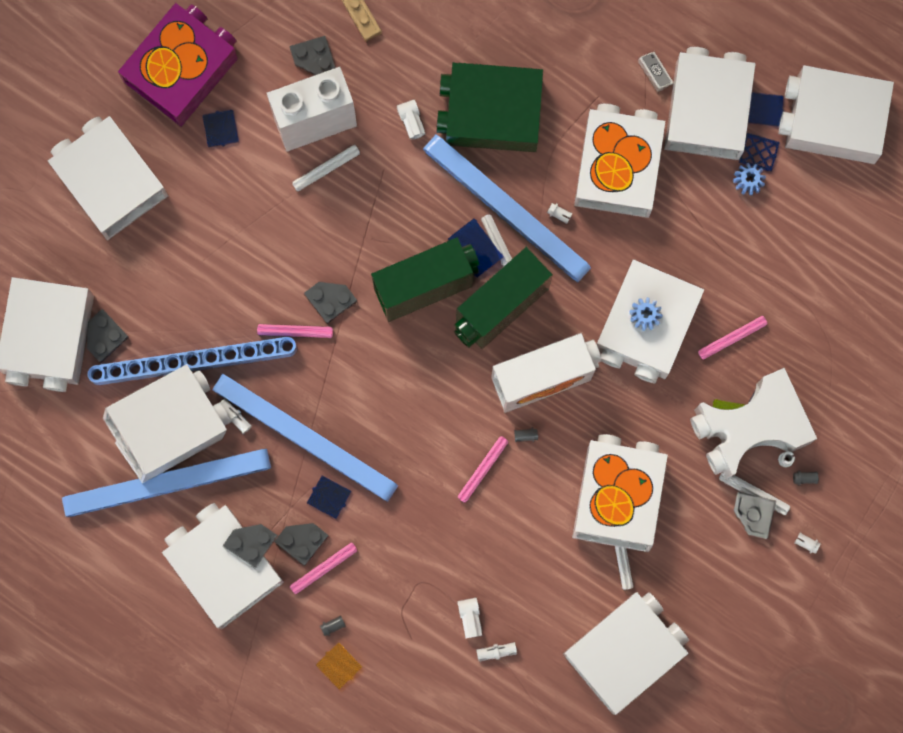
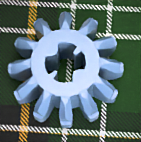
(750, 172)
(652, 319)

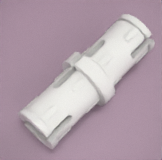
(235, 417)
(496, 651)

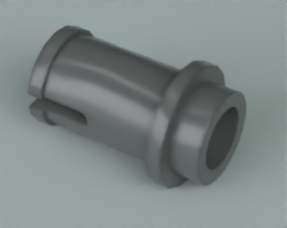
(526, 435)
(805, 477)
(332, 626)

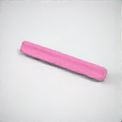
(295, 331)
(732, 337)
(483, 468)
(323, 568)

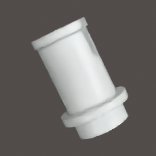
(558, 213)
(785, 463)
(808, 543)

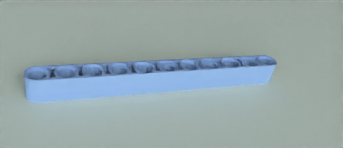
(507, 208)
(183, 358)
(305, 437)
(166, 483)

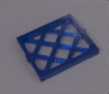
(761, 139)

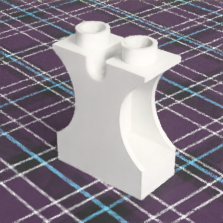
(769, 419)

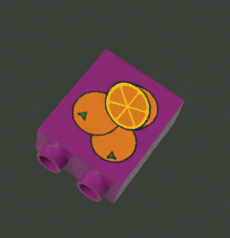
(179, 62)

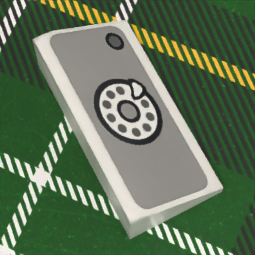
(655, 71)

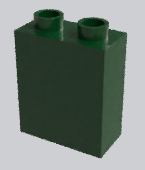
(491, 107)
(425, 278)
(502, 299)

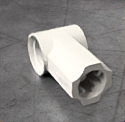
(410, 116)
(469, 613)

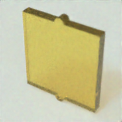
(339, 665)

